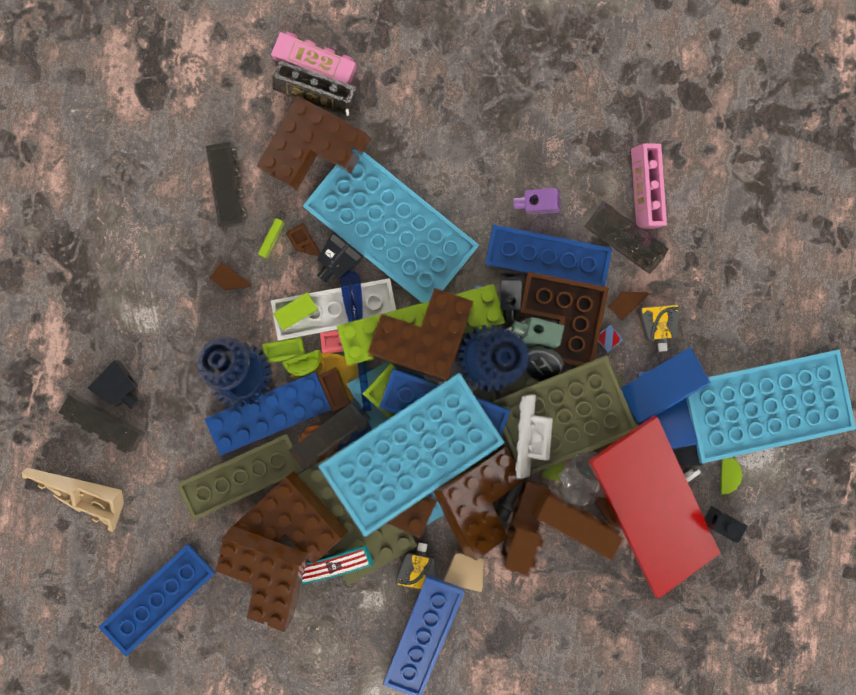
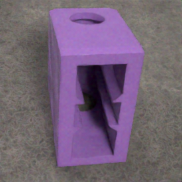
(548, 201)

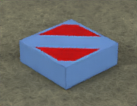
(609, 338)

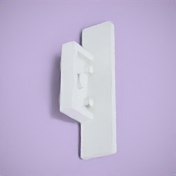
(533, 437)

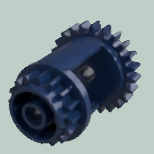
(493, 357)
(234, 371)

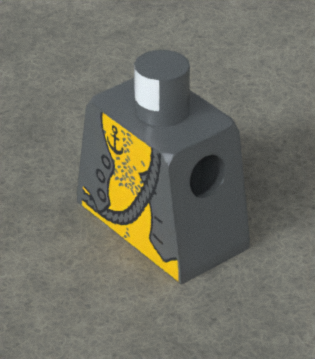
(660, 324)
(416, 567)

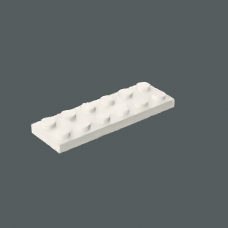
(376, 299)

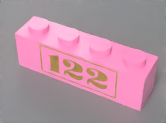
(312, 58)
(648, 186)

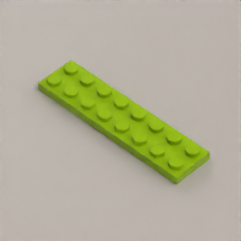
(358, 335)

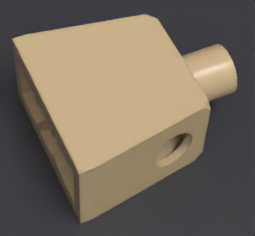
(465, 572)

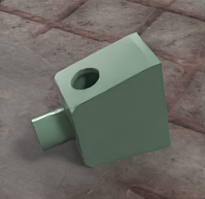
(539, 333)

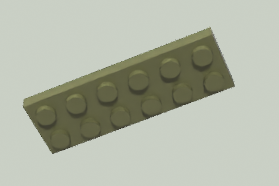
(239, 477)

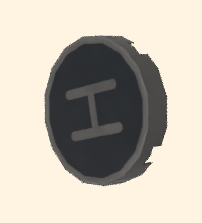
(543, 363)

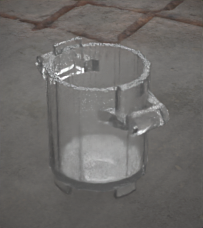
(579, 482)

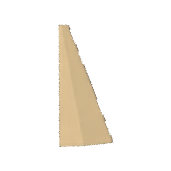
(95, 499)

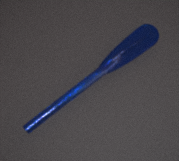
(353, 304)

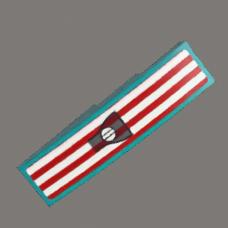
(337, 564)

